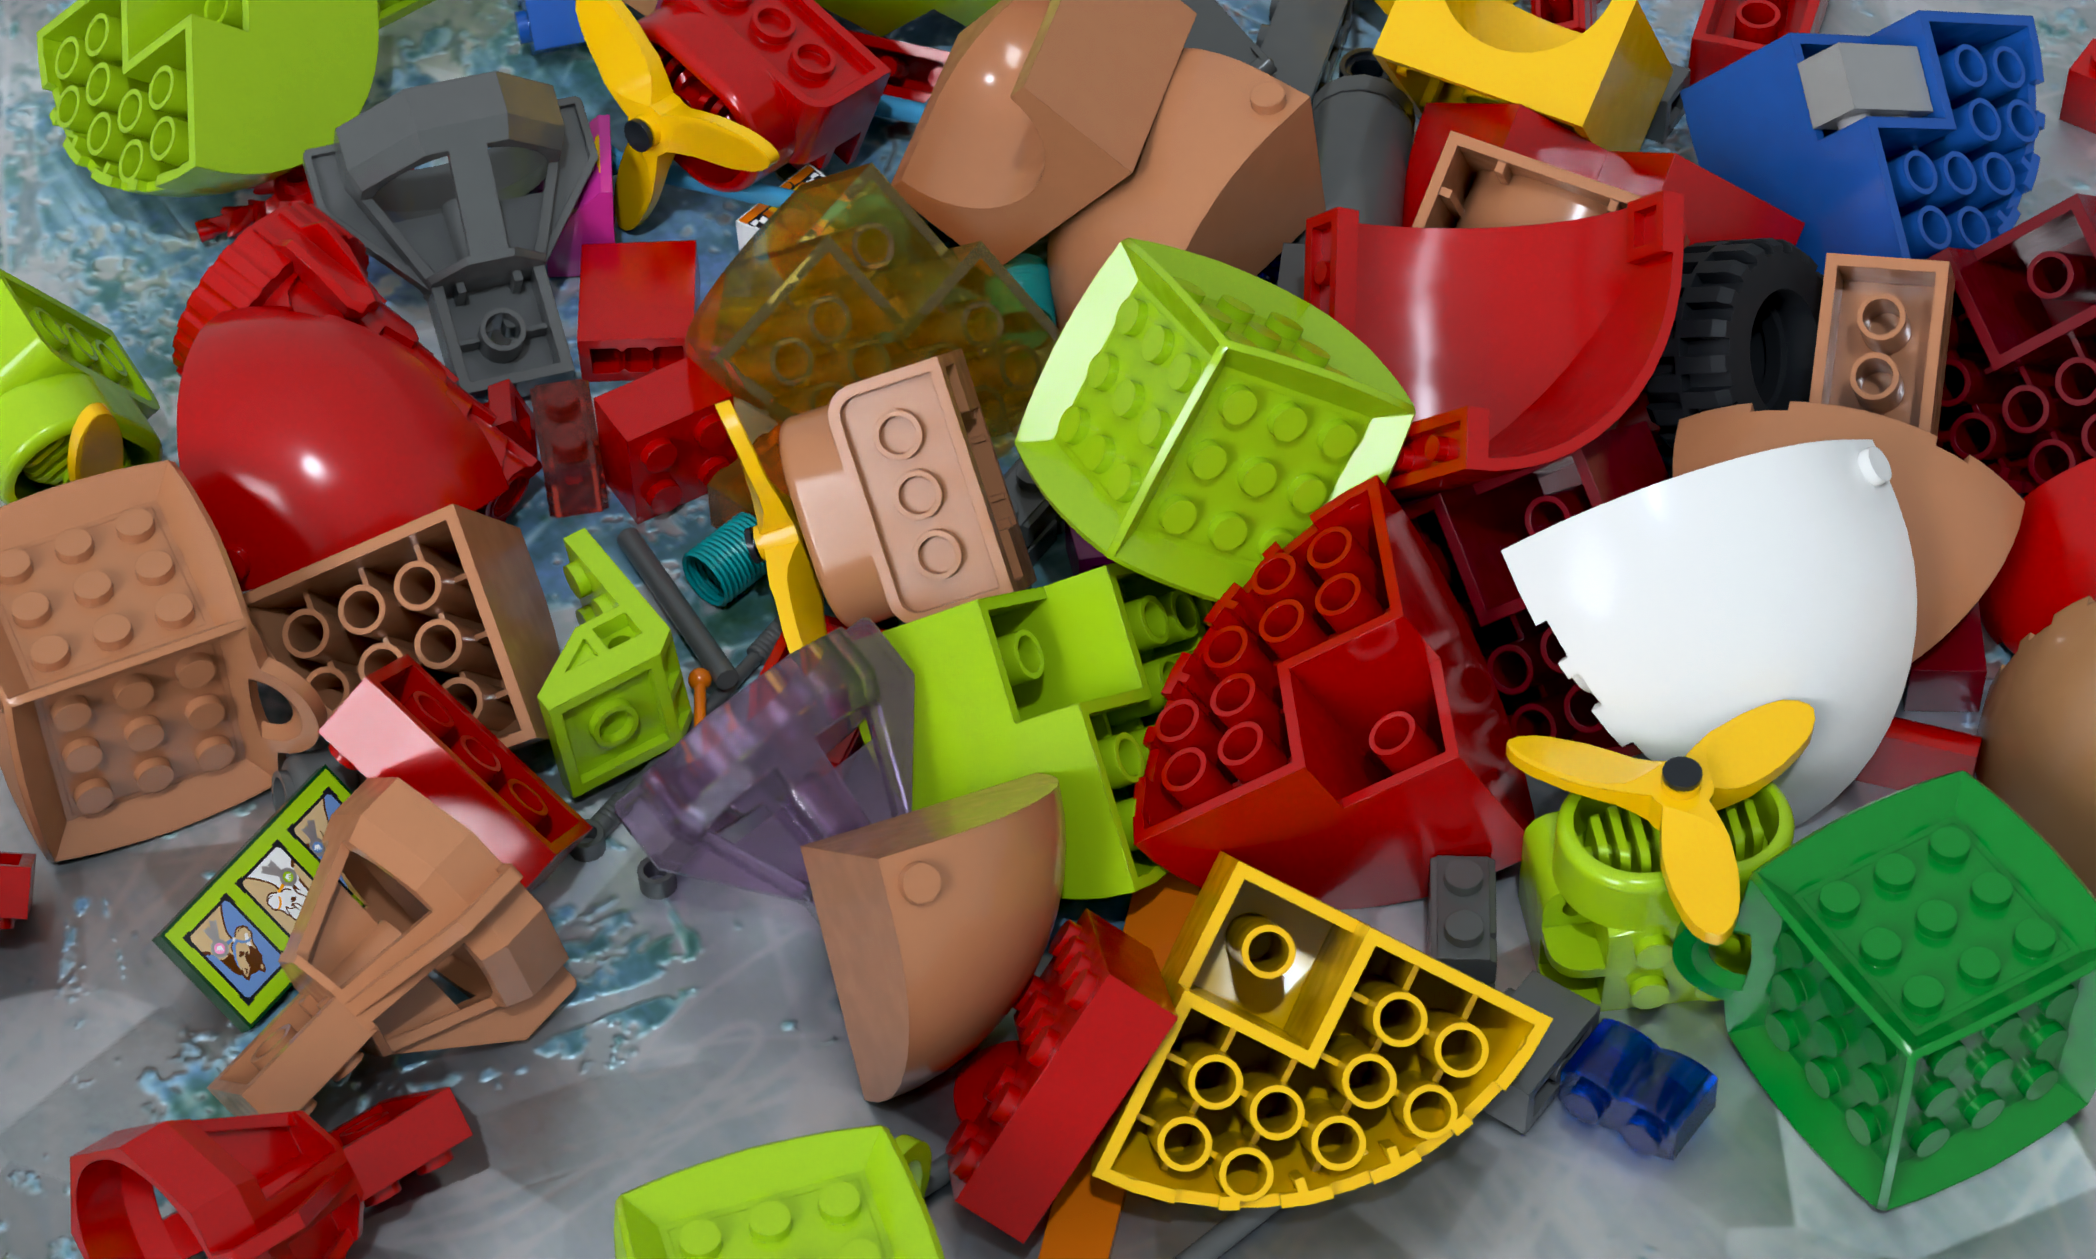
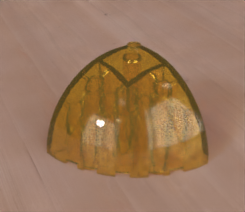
(857, 288)

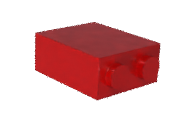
(635, 307)

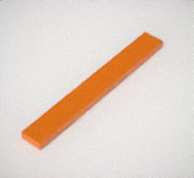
(1089, 1209)

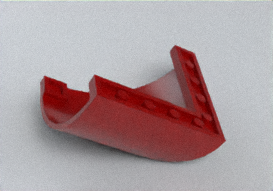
(1504, 334)

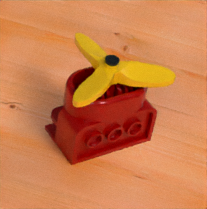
(729, 91)

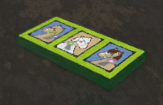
(246, 912)

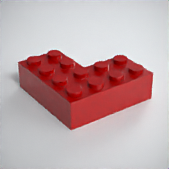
(1083, 1045)

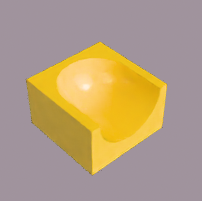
(1494, 53)

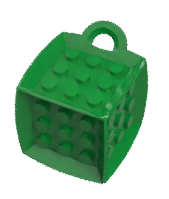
(1915, 988)

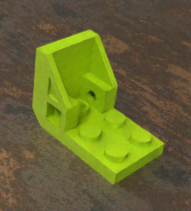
(617, 681)

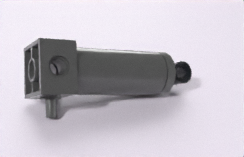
(1362, 150)

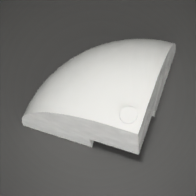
(1736, 595)

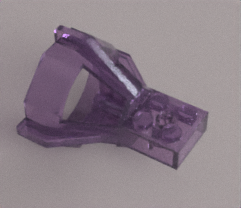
(772, 752)

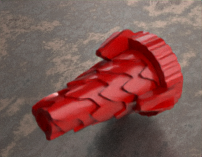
(321, 269)

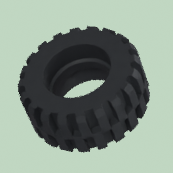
(1738, 331)

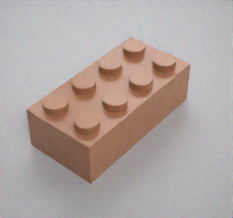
(1884, 336)

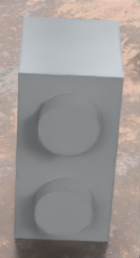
(1863, 81)

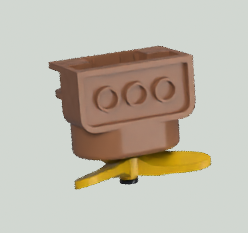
(887, 504)

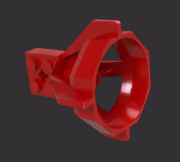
(254, 1180)

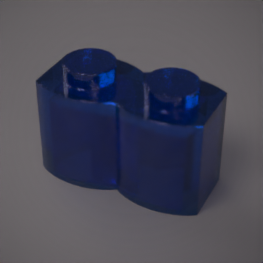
(1638, 1089)

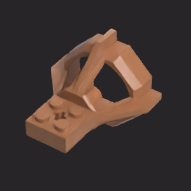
(362, 972)

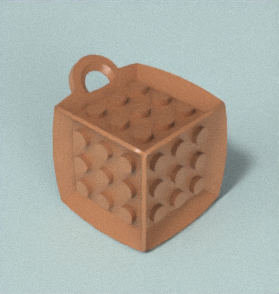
(131, 666)

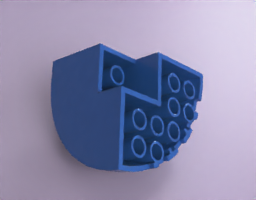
(1884, 180)

